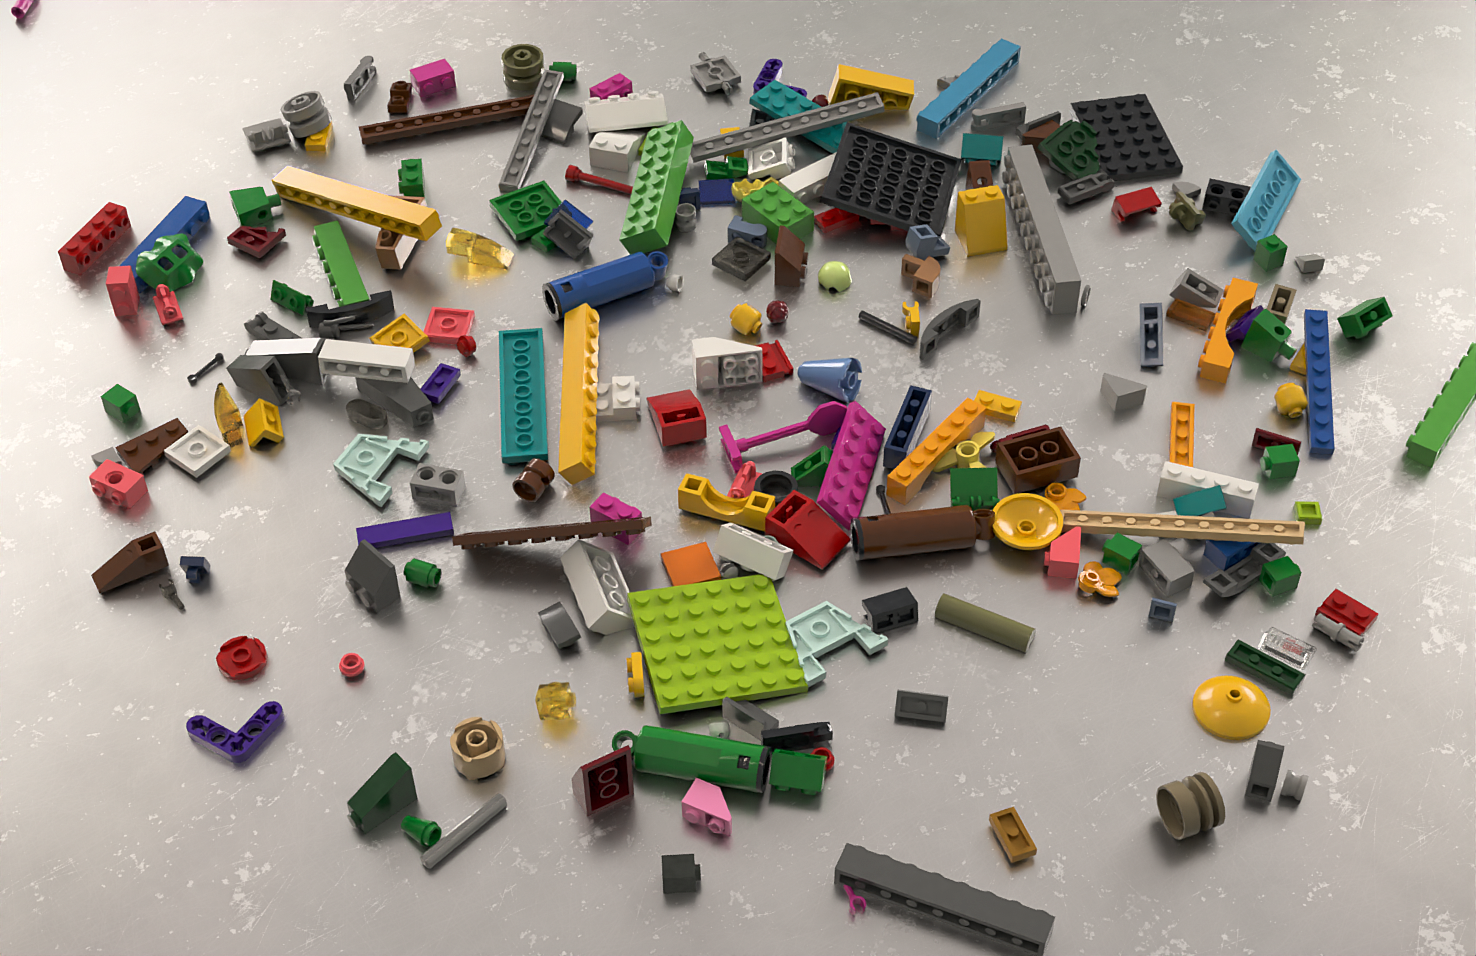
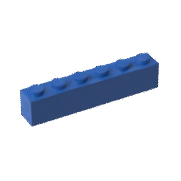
(184, 218)

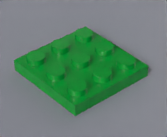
(525, 209)

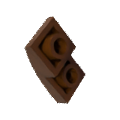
(399, 97)

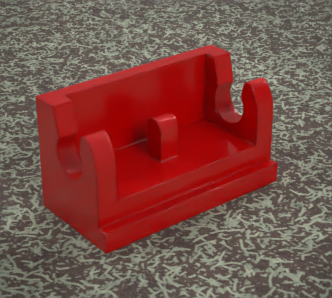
(1135, 202)

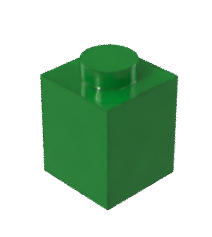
(1270, 253)
(120, 403)
(1280, 461)
(1121, 553)
(1280, 576)

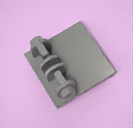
(266, 134)

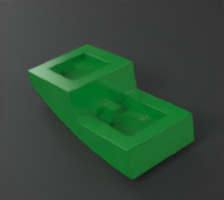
(732, 168)

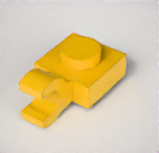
(912, 318)

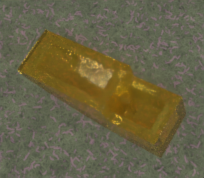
(478, 249)
(227, 417)

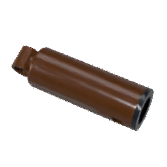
(919, 531)

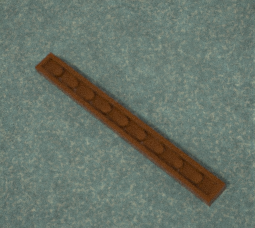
(445, 120)

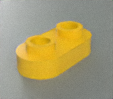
(634, 666)

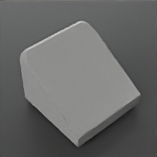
(1310, 263)

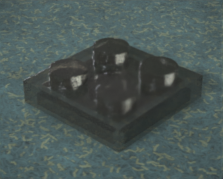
(741, 258)

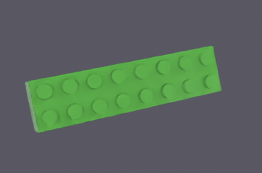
(657, 188)

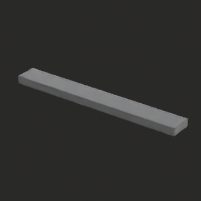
(531, 131)

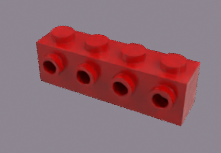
(94, 238)

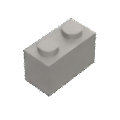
(1166, 567)

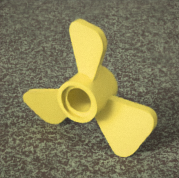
(966, 453)

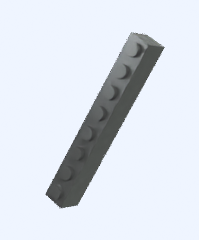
(944, 899)

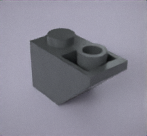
(1264, 770)

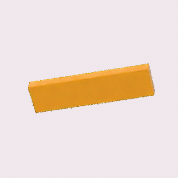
(1182, 433)

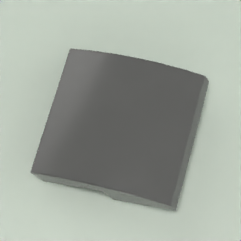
(561, 121)

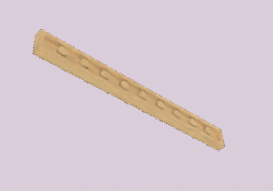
(1185, 526)

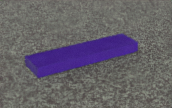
(406, 530)

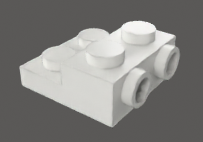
(771, 159)
(617, 399)

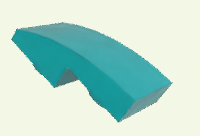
(1200, 502)

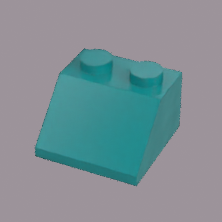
(981, 148)

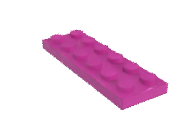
(851, 465)

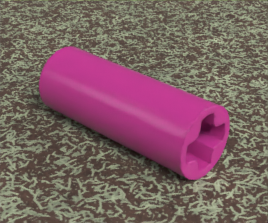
(21, 7)

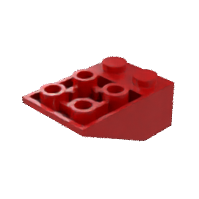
(678, 417)
(806, 530)

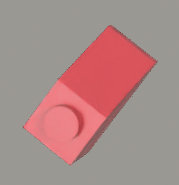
(1064, 555)

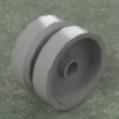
(306, 114)

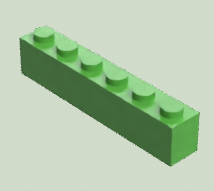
(339, 264)

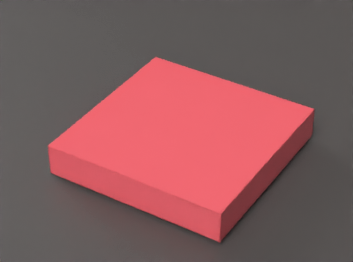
(448, 324)

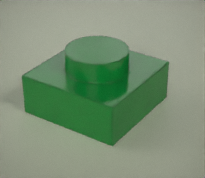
(542, 241)

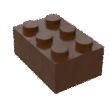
(1037, 460)

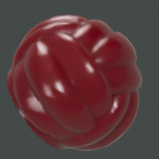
(777, 311)

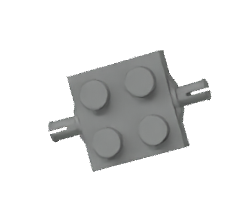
(715, 73)

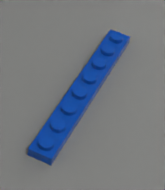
(1318, 382)

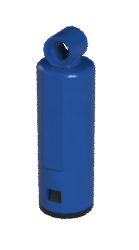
(604, 283)

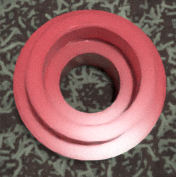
(353, 660)

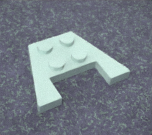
(368, 458)
(823, 630)

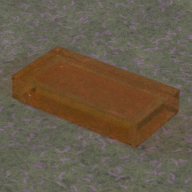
(1190, 314)

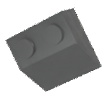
(372, 577)

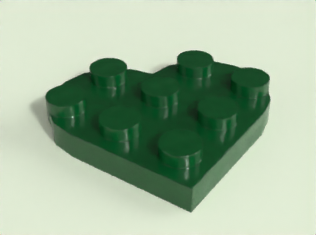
(1072, 149)

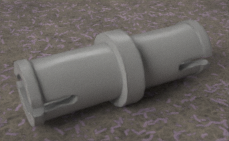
(1338, 632)

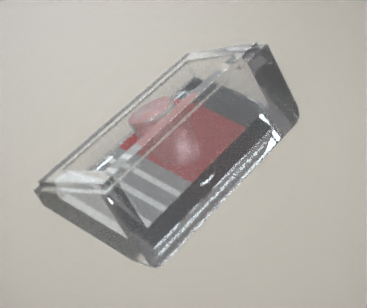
(1287, 648)

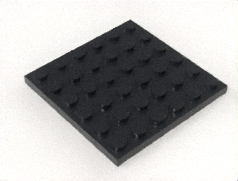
(890, 180)

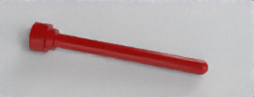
(573, 174)

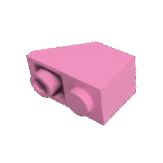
(707, 806)

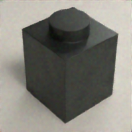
(680, 873)

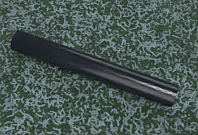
(887, 327)

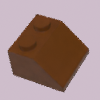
(789, 259)

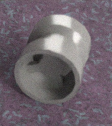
(685, 217)

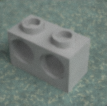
(437, 484)

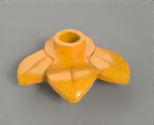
(1064, 498)
(1099, 579)

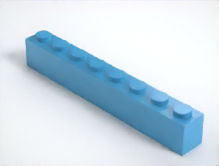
(968, 88)

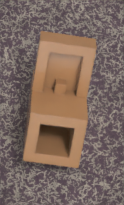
(924, 274)

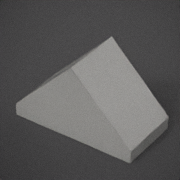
(1122, 393)

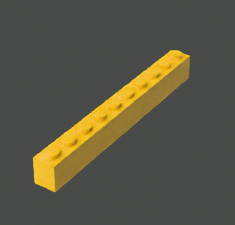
(357, 203)
(579, 395)

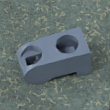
(750, 232)

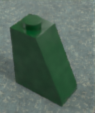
(382, 794)

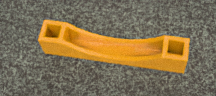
(1218, 355)
(912, 472)

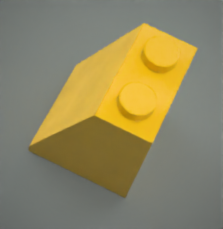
(981, 220)

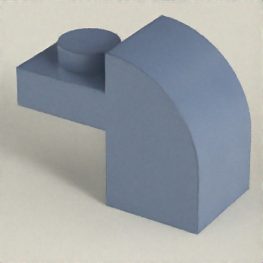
(924, 242)

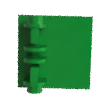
(974, 487)

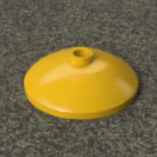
(1027, 521)
(1230, 716)

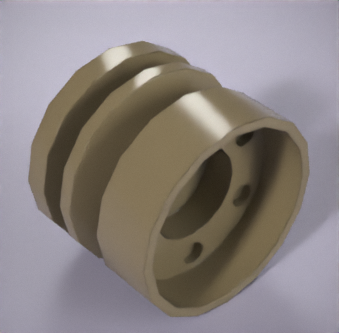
(1190, 805)

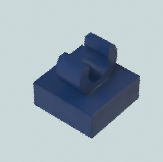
(690, 196)
(194, 567)

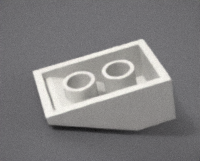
(615, 149)

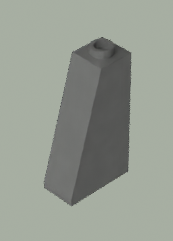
(295, 356)
(399, 398)

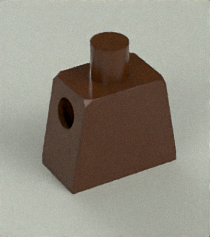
(978, 170)

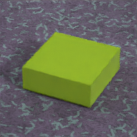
(1308, 512)

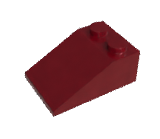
(604, 781)

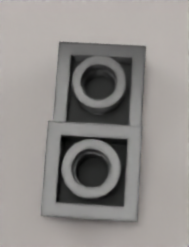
(559, 625)

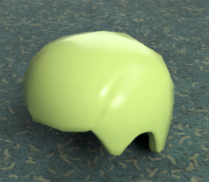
(835, 275)

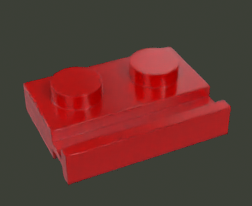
(774, 362)
(1348, 611)

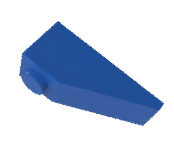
(1227, 553)

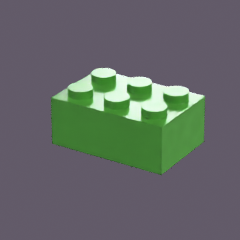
(776, 207)

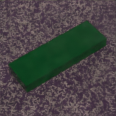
(1265, 667)

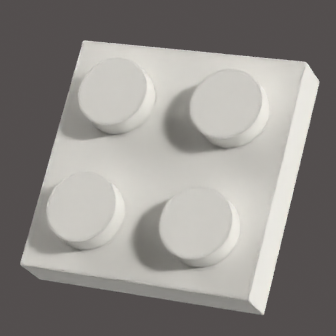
(197, 451)

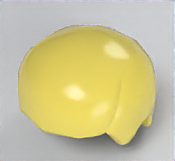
(744, 188)

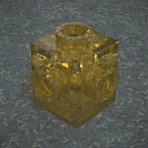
(555, 701)

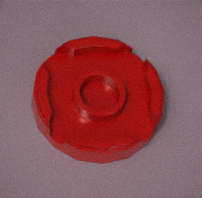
(241, 658)

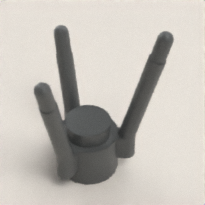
(330, 329)

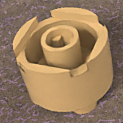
(477, 747)

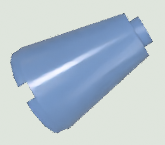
(833, 377)

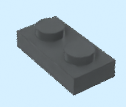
(921, 705)

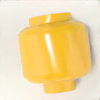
(745, 319)
(1290, 400)

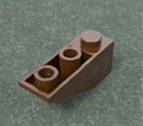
(131, 562)

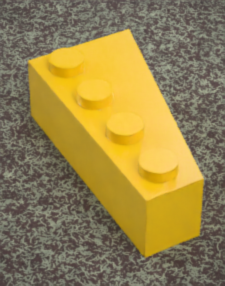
(855, 82)

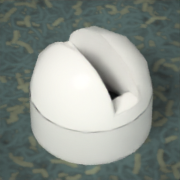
(675, 282)
(717, 729)

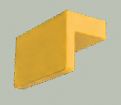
(263, 421)

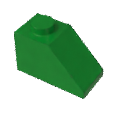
(812, 469)

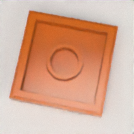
(690, 565)

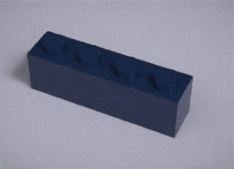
(907, 426)

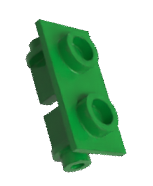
(290, 298)

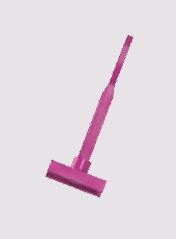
(822, 421)

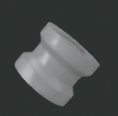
(1294, 785)

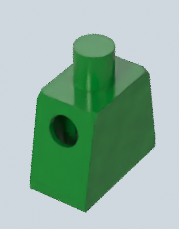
(253, 205)
(1268, 338)

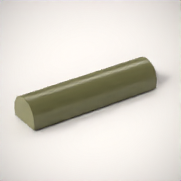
(984, 622)

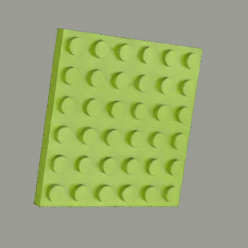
(715, 643)

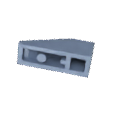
(1151, 334)

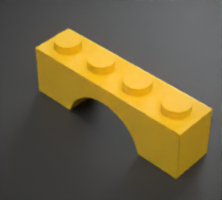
(700, 497)

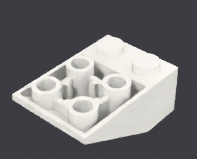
(725, 363)

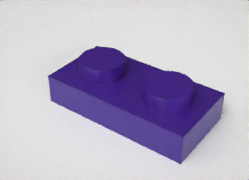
(1242, 326)
(440, 382)

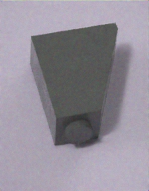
(259, 376)

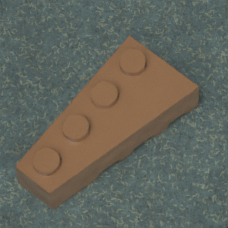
(394, 247)

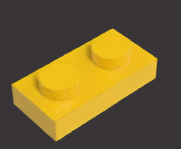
(319, 140)
(999, 406)

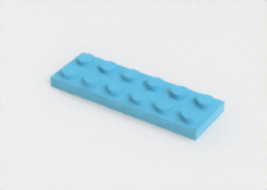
(1266, 200)

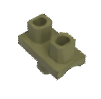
(1185, 211)

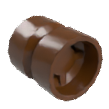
(533, 480)

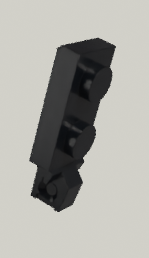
(797, 737)

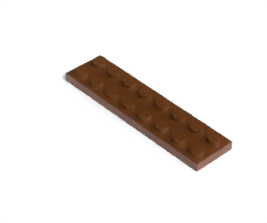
(544, 533)

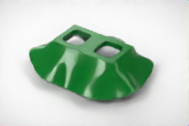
(182, 270)

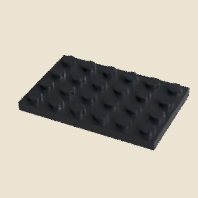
(1128, 137)

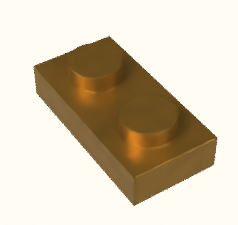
(1012, 834)

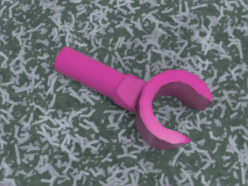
(854, 900)

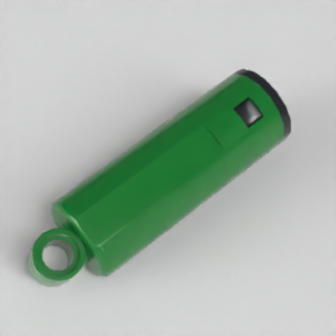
(698, 756)

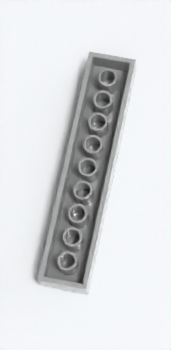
(1041, 230)

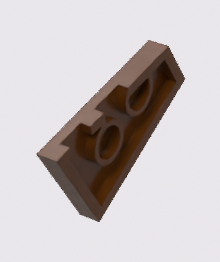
(150, 446)

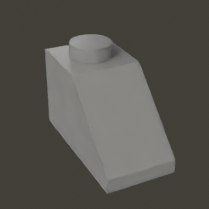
(1196, 290)

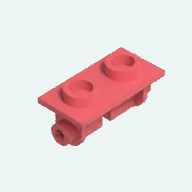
(167, 305)
(744, 481)

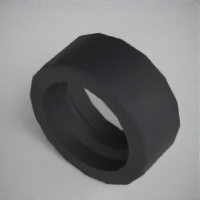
(776, 479)

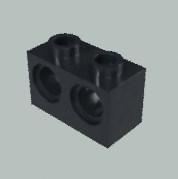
(1224, 196)

